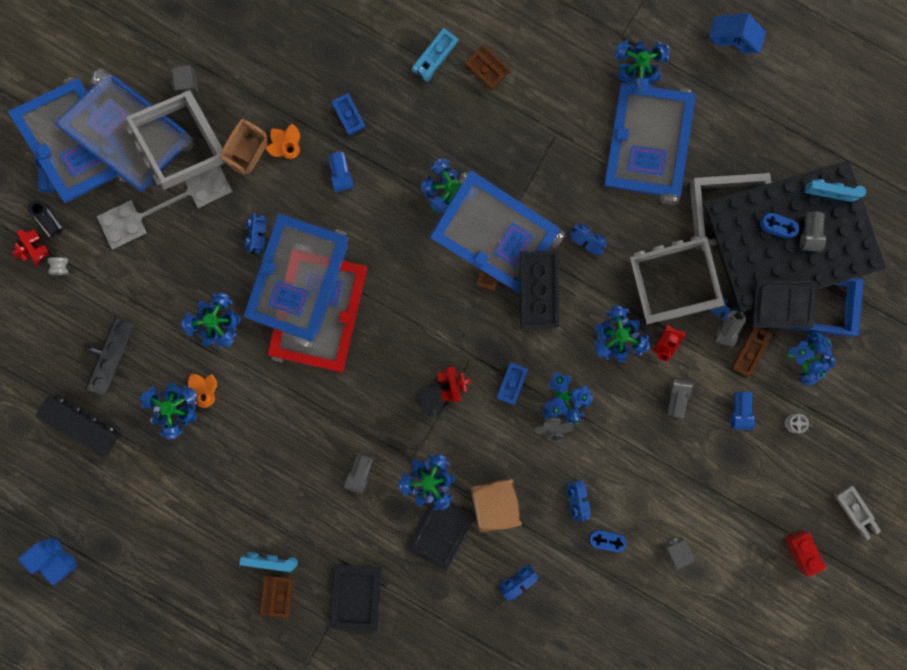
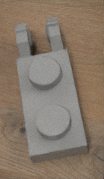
(857, 511)

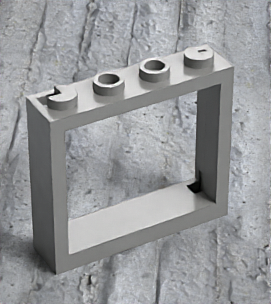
(160, 110)
(718, 182)
(676, 247)

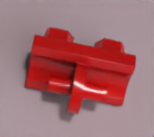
(27, 239)
(668, 343)
(450, 376)

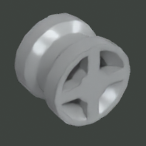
(57, 266)
(801, 423)

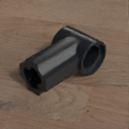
(46, 218)

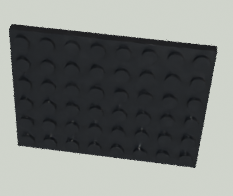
(757, 255)

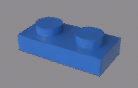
(348, 114)
(512, 383)

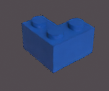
(738, 31)
(49, 559)

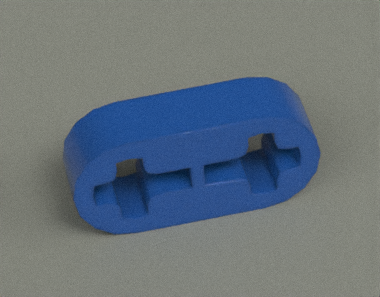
(780, 222)
(606, 545)

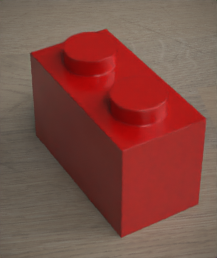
(805, 553)

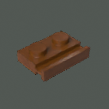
(487, 67)
(277, 596)

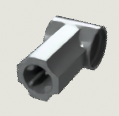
(813, 236)
(729, 331)
(679, 394)
(357, 477)

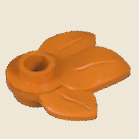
(284, 140)
(203, 387)

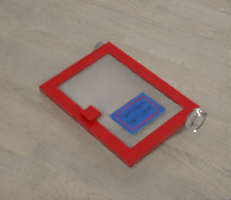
(335, 333)

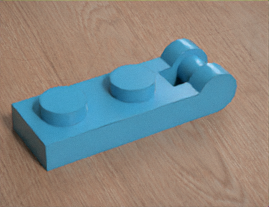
(435, 54)
(834, 190)
(269, 562)

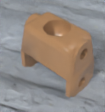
(244, 147)
(496, 505)

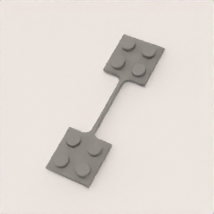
(125, 223)

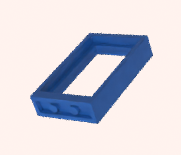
(851, 315)

